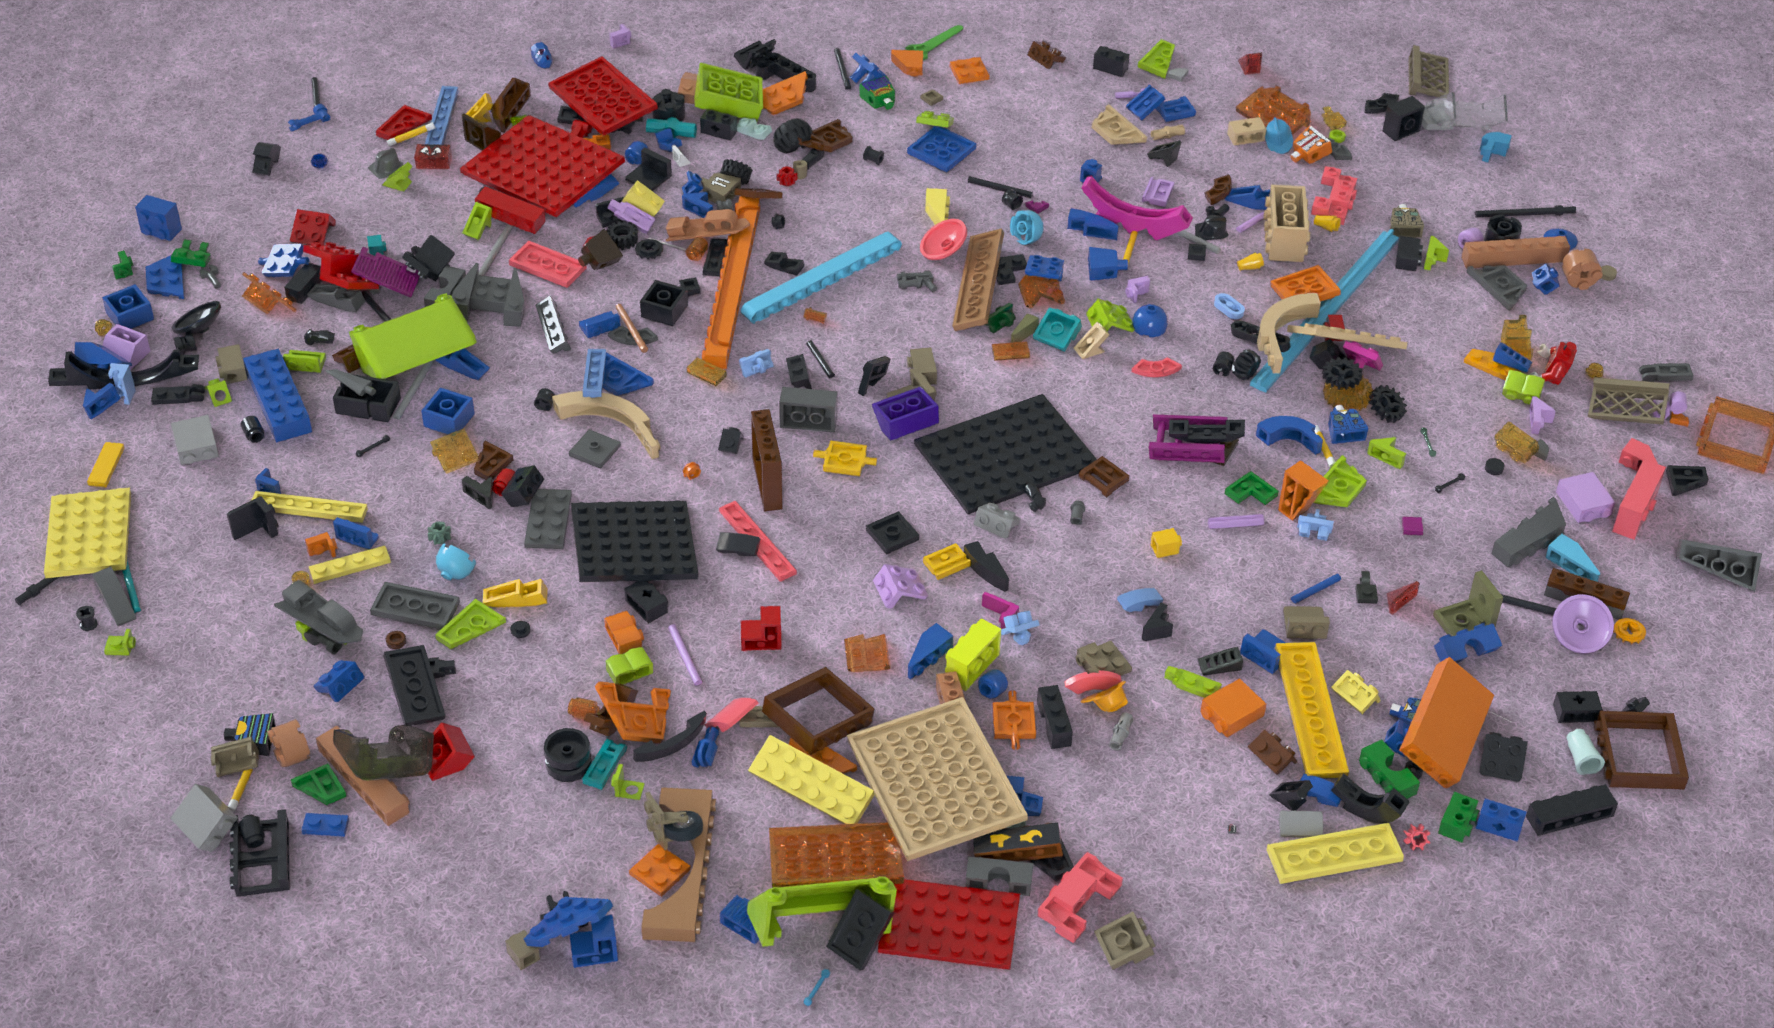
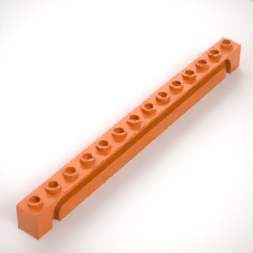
(731, 285)

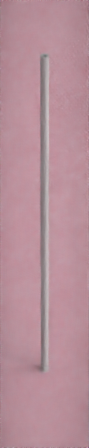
(425, 368)

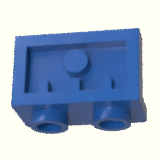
(600, 324)
(354, 533)

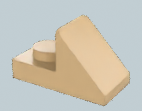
(1091, 342)

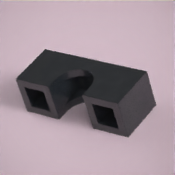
(1057, 721)

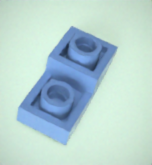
(1136, 599)

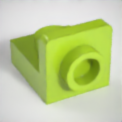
(120, 644)

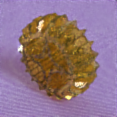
(1349, 398)

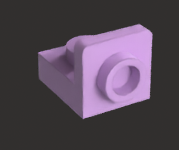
(620, 37)
(1137, 286)

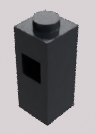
(302, 283)

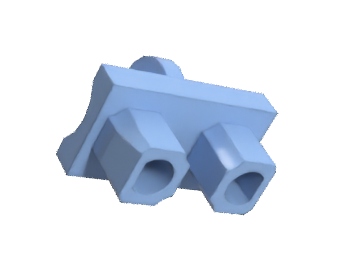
(756, 363)
(1315, 522)
(1020, 631)

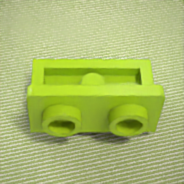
(305, 361)

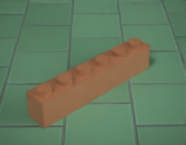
(1515, 251)
(378, 794)

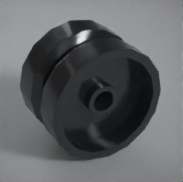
(567, 754)

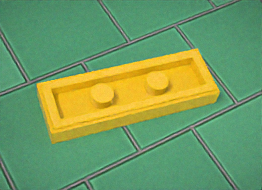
(105, 464)

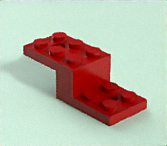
(337, 265)

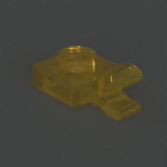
(1332, 119)

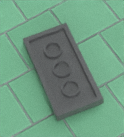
(548, 519)
(414, 605)

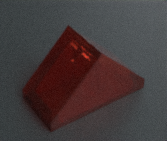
(1251, 63)

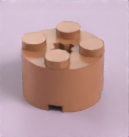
(1582, 268)
(289, 744)

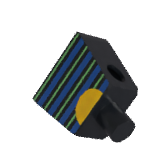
(255, 727)

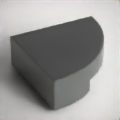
(1543, 450)

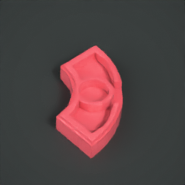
(1156, 368)
(1092, 681)

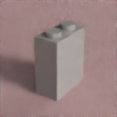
(194, 440)
(204, 818)

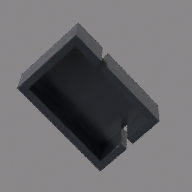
(378, 406)

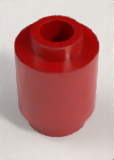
(502, 480)

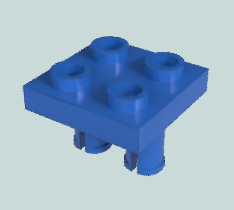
(865, 67)

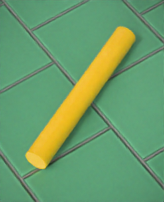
(1130, 246)

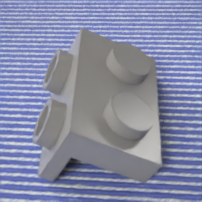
(996, 520)

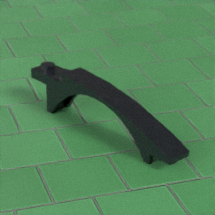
(81, 373)

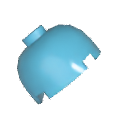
(1026, 223)
(454, 563)

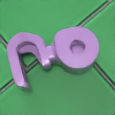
(1677, 404)

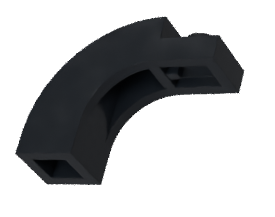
(1369, 806)

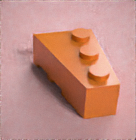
(1300, 489)

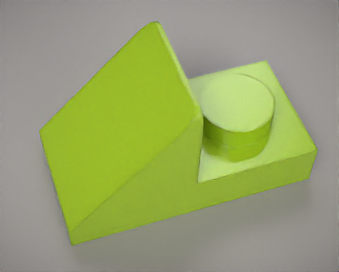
(399, 179)
(478, 219)
(1436, 251)
(1384, 450)

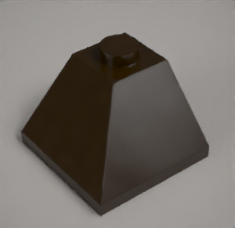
(478, 133)

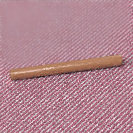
(631, 328)

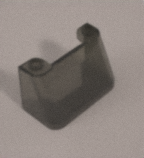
(404, 755)

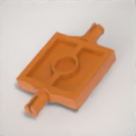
(1014, 720)

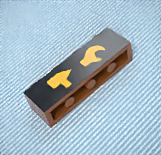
(1020, 843)

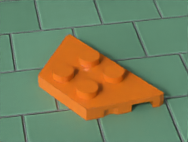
(785, 94)
(829, 758)

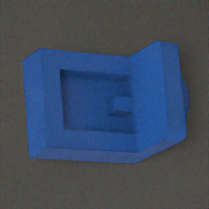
(666, 140)
(694, 183)

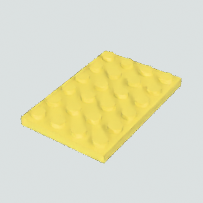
(88, 532)

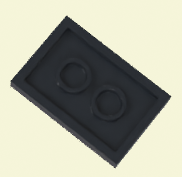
(860, 929)

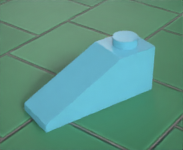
(1572, 558)

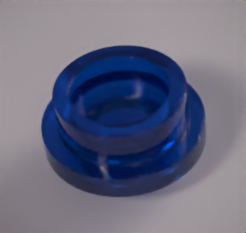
(319, 160)

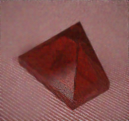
(1401, 596)

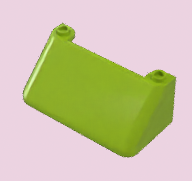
(412, 339)
(812, 899)

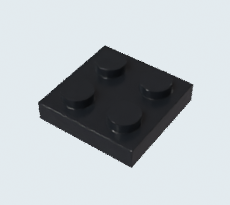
(892, 532)

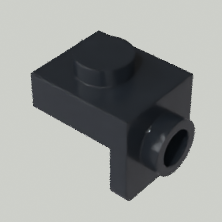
(730, 440)

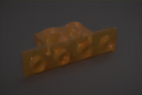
(262, 297)

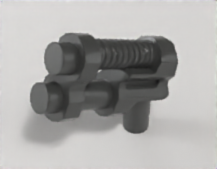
(922, 278)

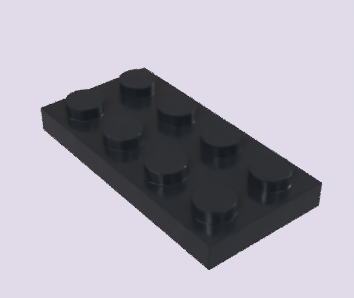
(414, 685)

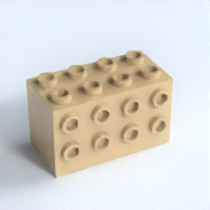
(1286, 223)

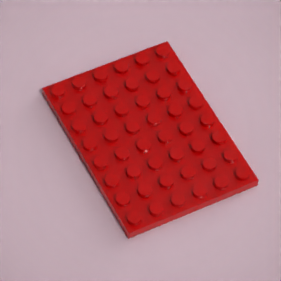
(542, 165)

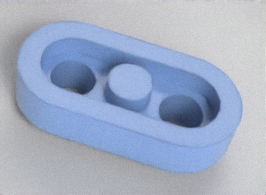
(1229, 306)

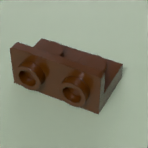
(348, 358)

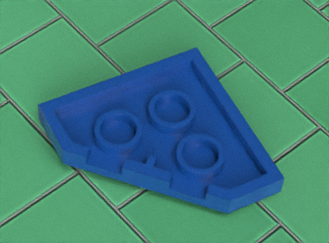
(566, 919)

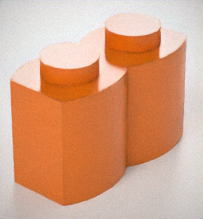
(623, 631)

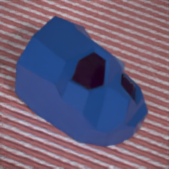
(541, 55)

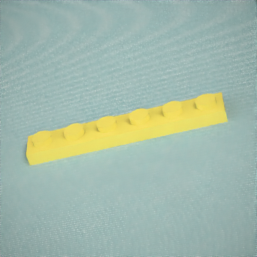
(314, 506)

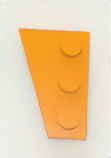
(1484, 361)

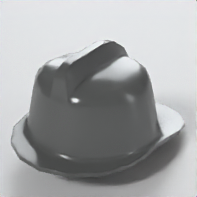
(385, 163)

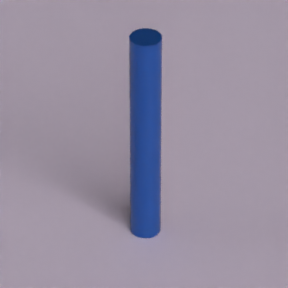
(1316, 588)

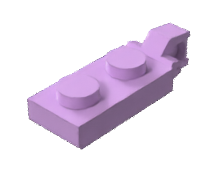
(630, 213)

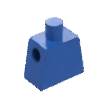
(1104, 263)

